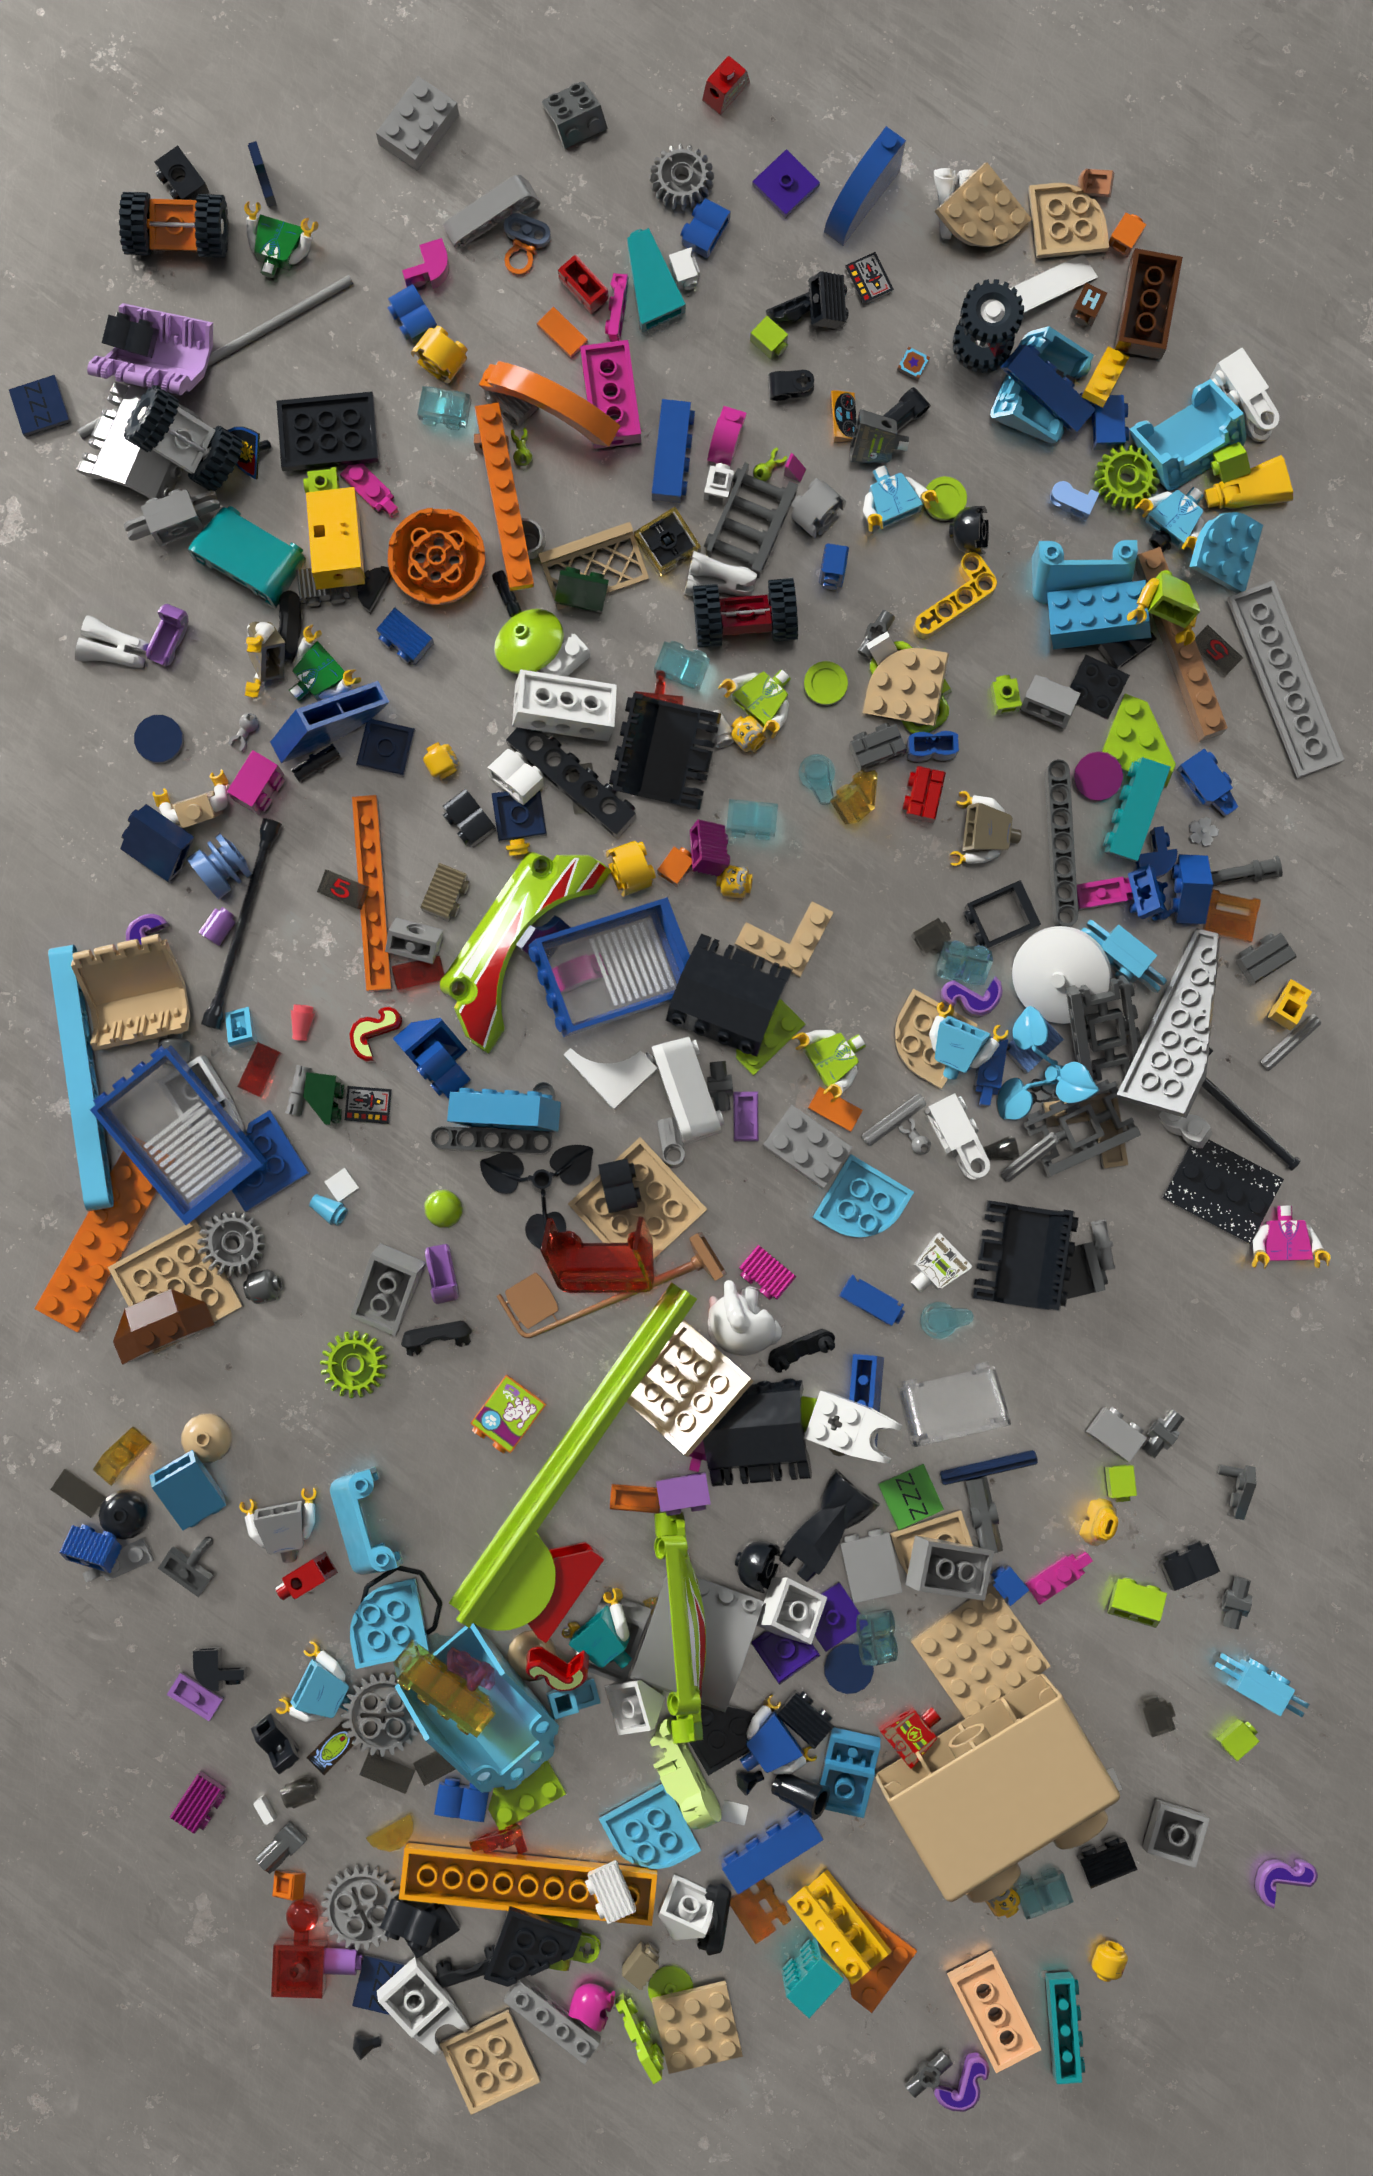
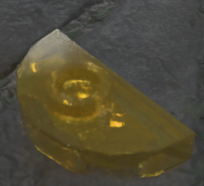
(393, 1835)

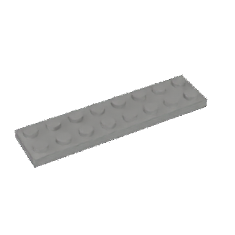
(1285, 679)

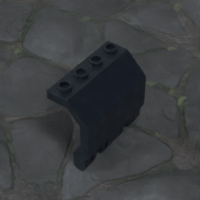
(661, 750)
(727, 996)
(1029, 1257)
(760, 1434)

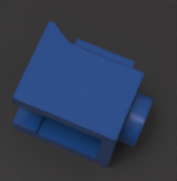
(1008, 1584)

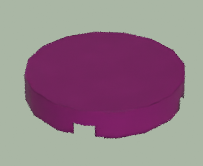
(1098, 775)

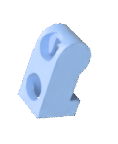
(1072, 500)

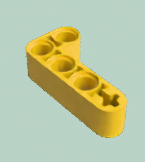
(952, 602)

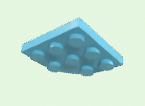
(1227, 549)
(862, 1201)
(387, 1624)
(650, 1830)

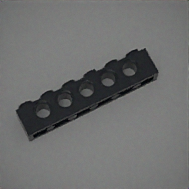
(614, 823)

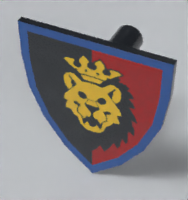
(252, 445)

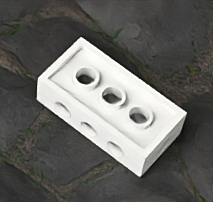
(564, 705)

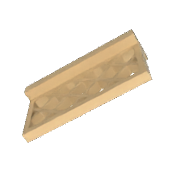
(592, 544)

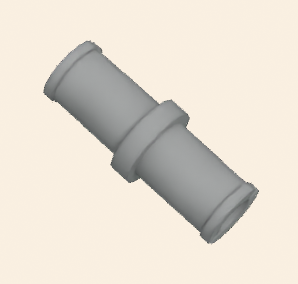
(297, 1091)
(1102, 1240)

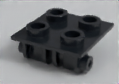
(1098, 685)

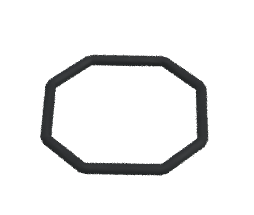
(427, 1583)

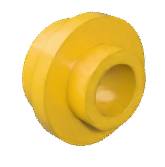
(518, 847)

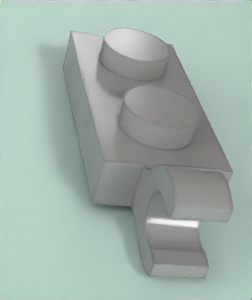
(130, 1558)

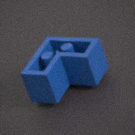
(1192, 888)

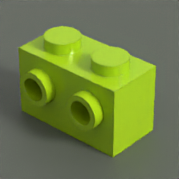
(1137, 1602)

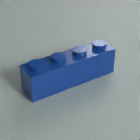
(1047, 387)
(671, 451)
(867, 1381)
(772, 1851)

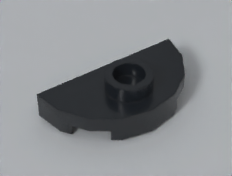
(790, 310)
(374, 584)

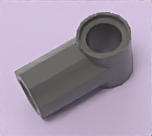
(285, 1843)

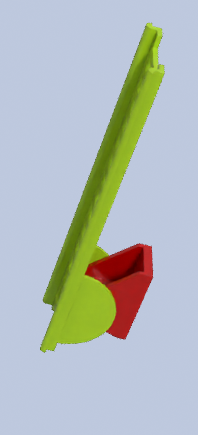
(517, 1574)

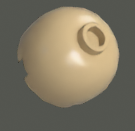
(207, 1437)
(519, 1649)

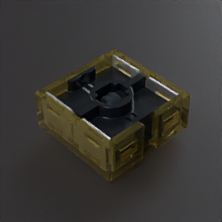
(657, 539)

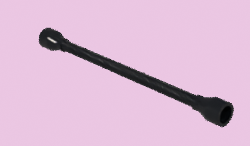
(213, 1015)

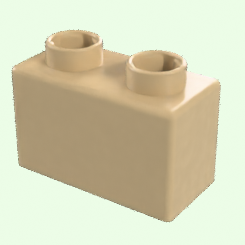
(1000, 1792)

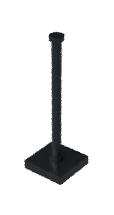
(1291, 1162)

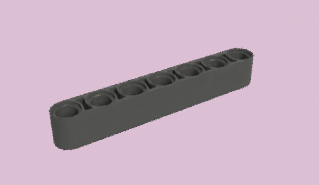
(1065, 833)

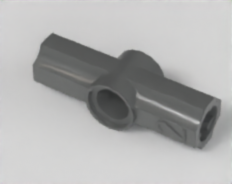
(984, 1514)

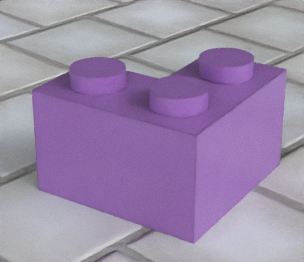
(683, 1492)

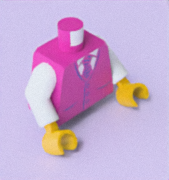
(1287, 1241)

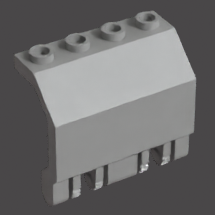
(120, 459)

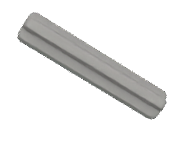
(1291, 1042)
(894, 1119)
(1030, 1157)

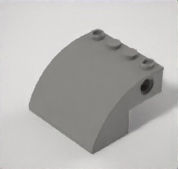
(729, 1631)

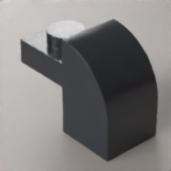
(209, 1670)
(276, 1743)

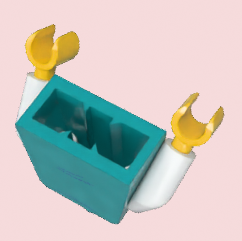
(603, 1635)

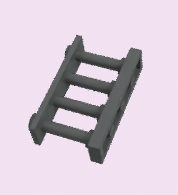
(766, 538)

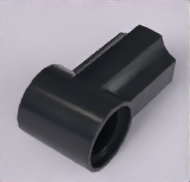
(910, 406)

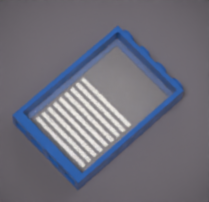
(611, 966)
(177, 1134)

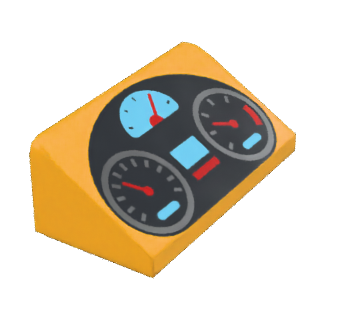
(843, 415)

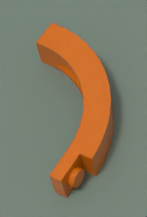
(553, 399)

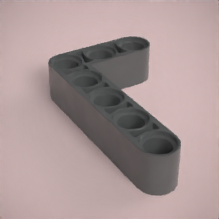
(504, 1136)

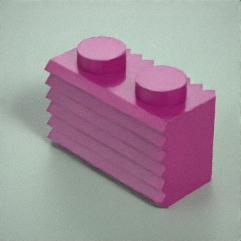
(767, 1273)

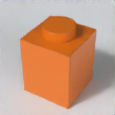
(1127, 234)
(676, 866)

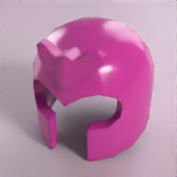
(590, 2005)

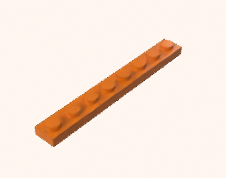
(504, 496)
(373, 909)

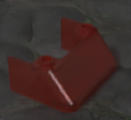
(599, 1266)

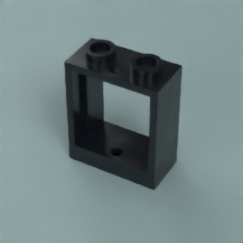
(1025, 908)

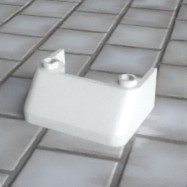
(687, 1089)

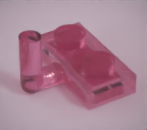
(473, 1670)

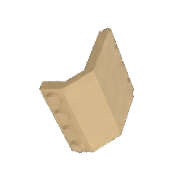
(132, 991)

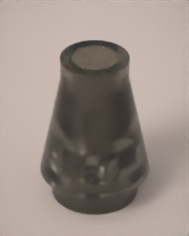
(1003, 1149)

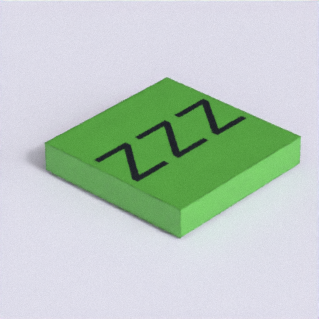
(911, 1496)

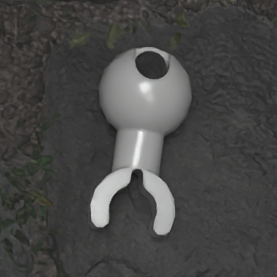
(246, 727)
(917, 1140)

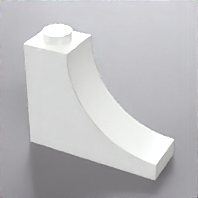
(615, 1080)

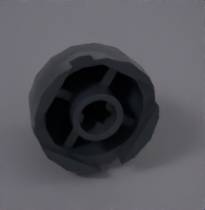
(970, 530)
(124, 1514)
(757, 1565)

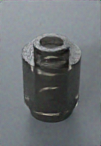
(299, 1792)

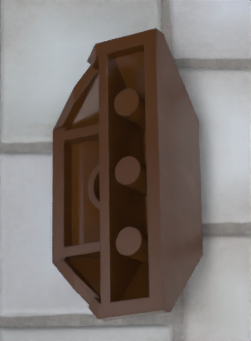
(159, 1323)

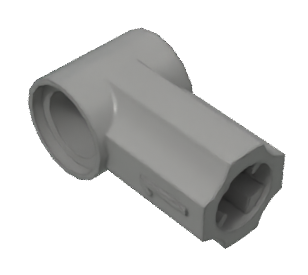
(671, 1140)

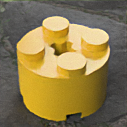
(440, 354)
(630, 867)

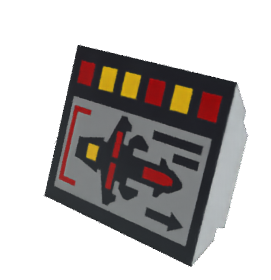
(869, 278)
(368, 1104)

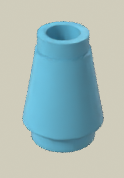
(329, 1209)

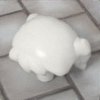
(739, 1323)

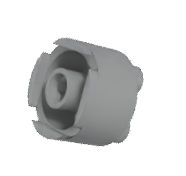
(817, 508)

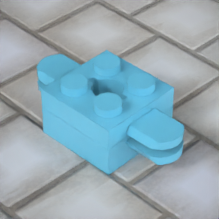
(1127, 955)
(1267, 1690)

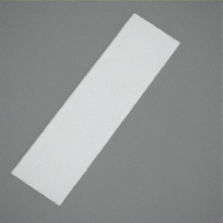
(1055, 282)

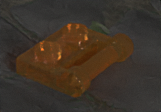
(1232, 924)

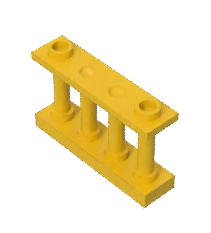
(839, 1926)

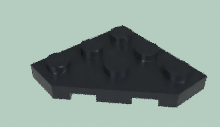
(722, 1737)
(529, 1946)

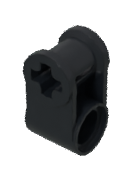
(787, 384)

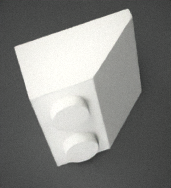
(791, 1610)

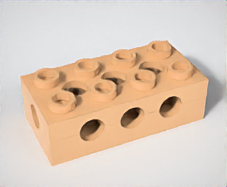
(1010, 2017)

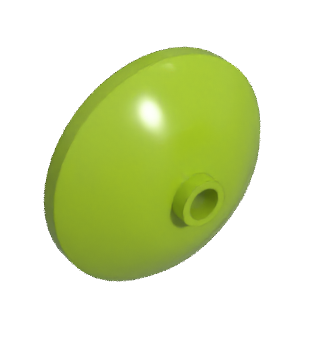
(529, 641)

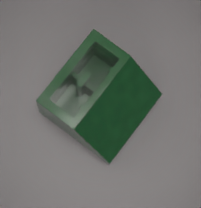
(581, 590)
(323, 1096)

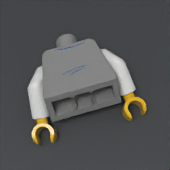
(281, 1526)

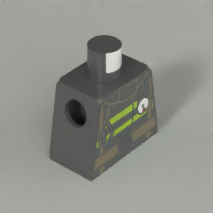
(875, 438)

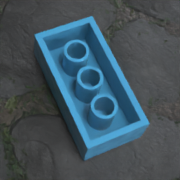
(1096, 615)
(504, 1110)

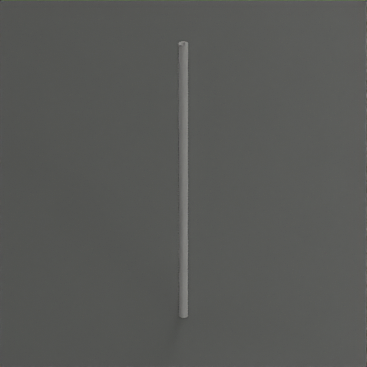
(258, 332)

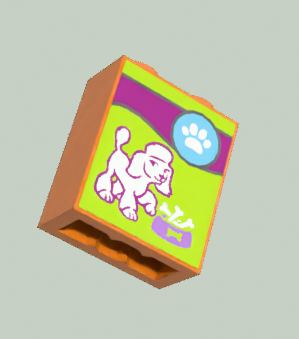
(507, 1414)

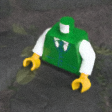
(277, 241)
(318, 670)

